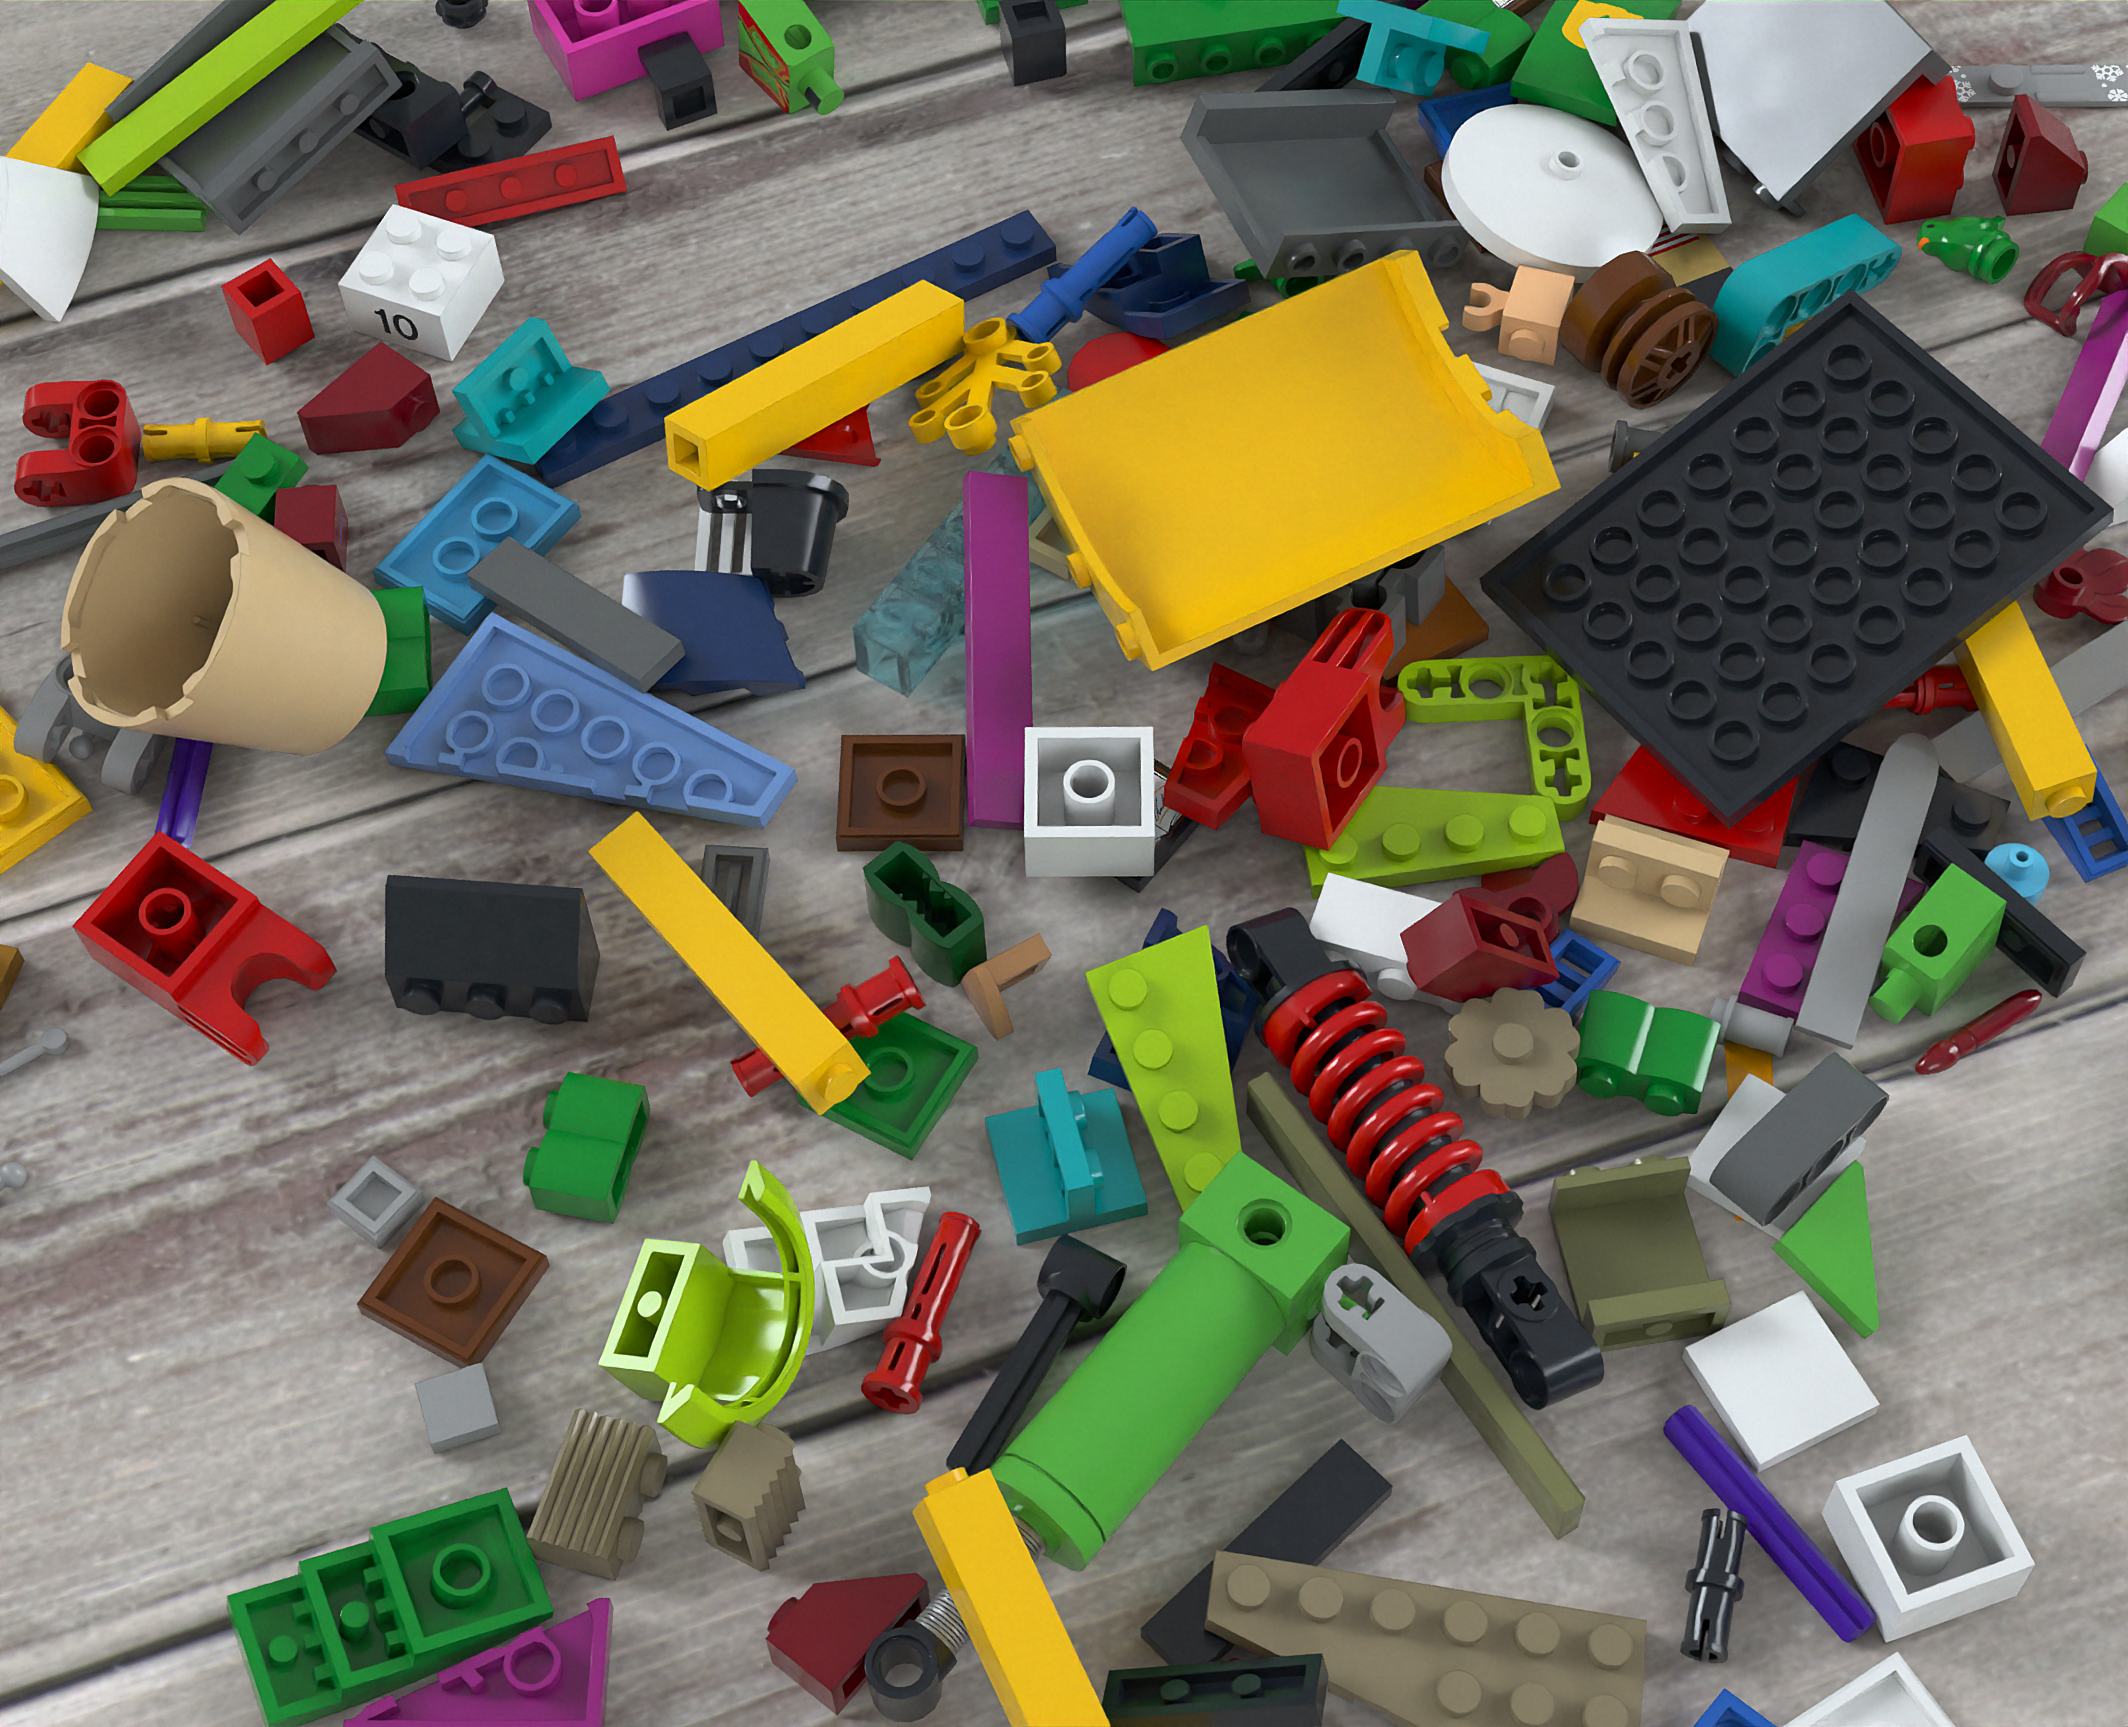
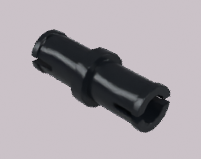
(1714, 1585)

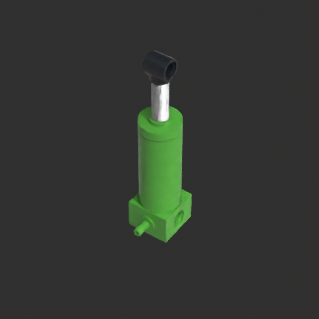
(1239, 1284)

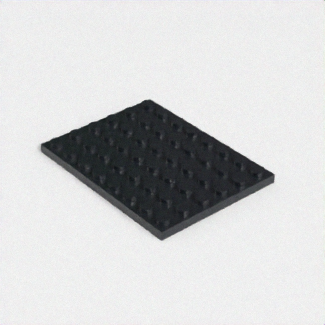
(1794, 555)

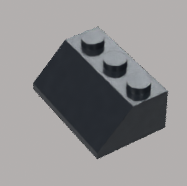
(489, 949)

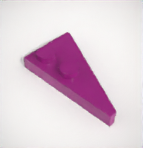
(534, 1682)

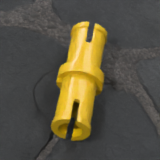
(199, 440)

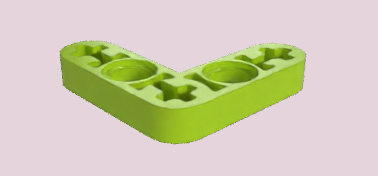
(1520, 699)

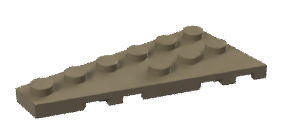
(1433, 1649)

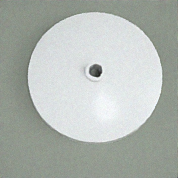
(1549, 190)

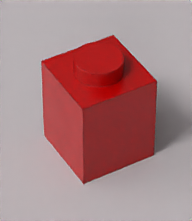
(268, 311)

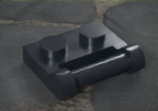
(500, 133)

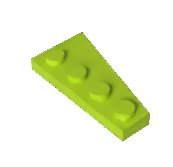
(1436, 836)
(1173, 1051)

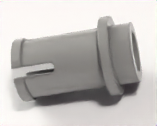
(1751, 1026)

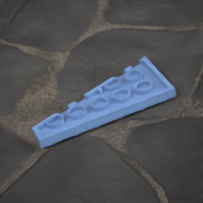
(559, 725)

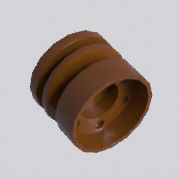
(1638, 329)

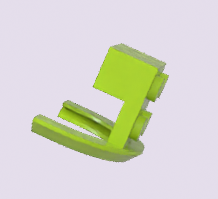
(712, 1335)

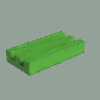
(152, 195)

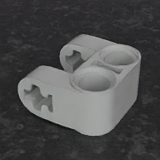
(55, 712)
(1397, 1346)

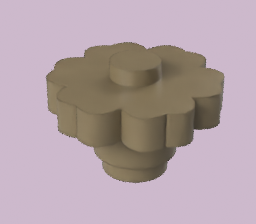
(1512, 1053)

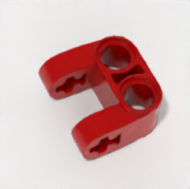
(101, 444)

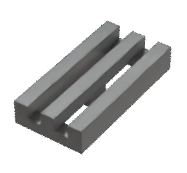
(738, 857)

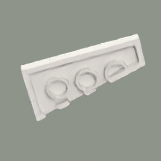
(1663, 111)

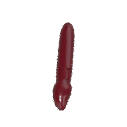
(1946, 1052)

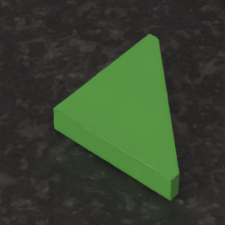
(1834, 1250)

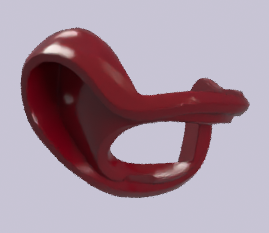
(2105, 273)

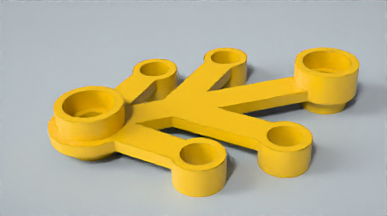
(986, 349)

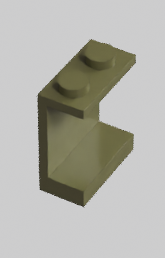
(1635, 1254)

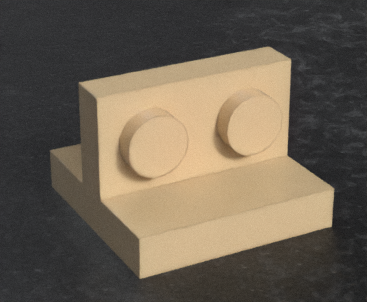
(1648, 889)

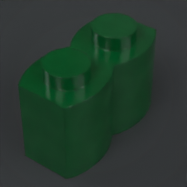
(925, 913)

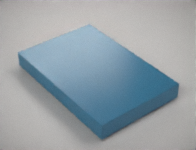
(465, 528)

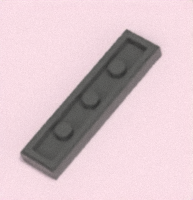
(576, 615)

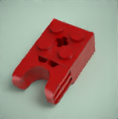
(1326, 732)
(197, 943)

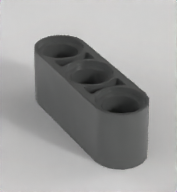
(1799, 1139)

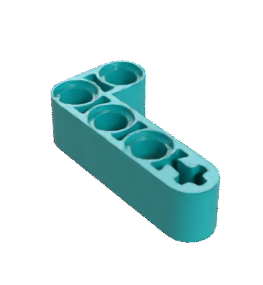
(1796, 284)

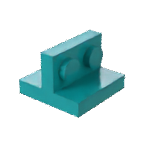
(1407, 45)
(525, 396)
(1065, 1162)

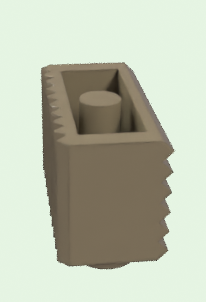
(750, 1494)
(597, 1495)

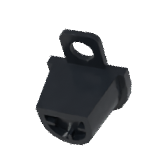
(790, 525)

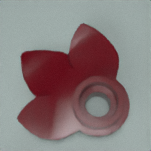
(2086, 584)
(1532, 893)

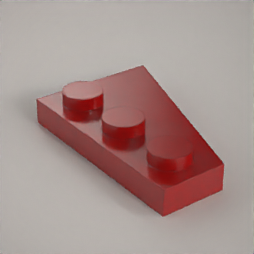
(1210, 771)

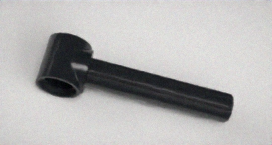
(1075, 1287)

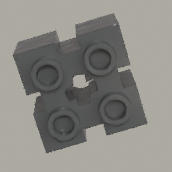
(1401, 590)

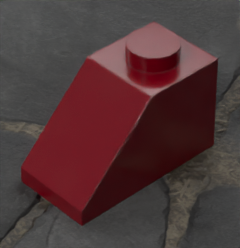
(2037, 162)
(370, 405)
(1475, 949)
(830, 1628)

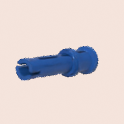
(1064, 298)

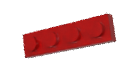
(518, 184)

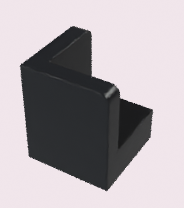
(1032, 40)
(680, 80)

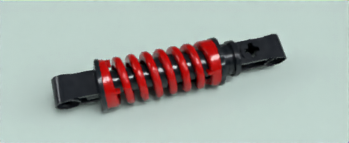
(1409, 1153)

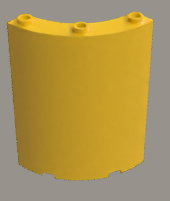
(1276, 461)

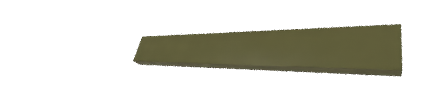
(1370, 1244)

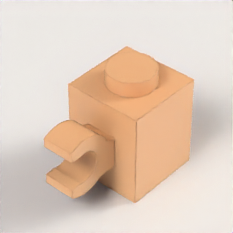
(1527, 314)

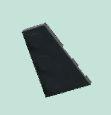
(1841, 789)

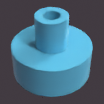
(2021, 869)

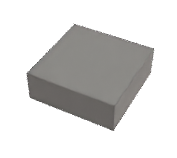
(376, 1202)
(458, 1408)

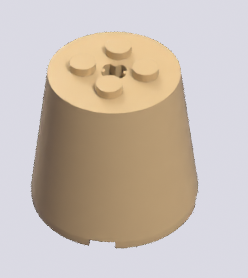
(218, 627)

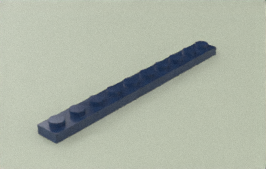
(637, 414)

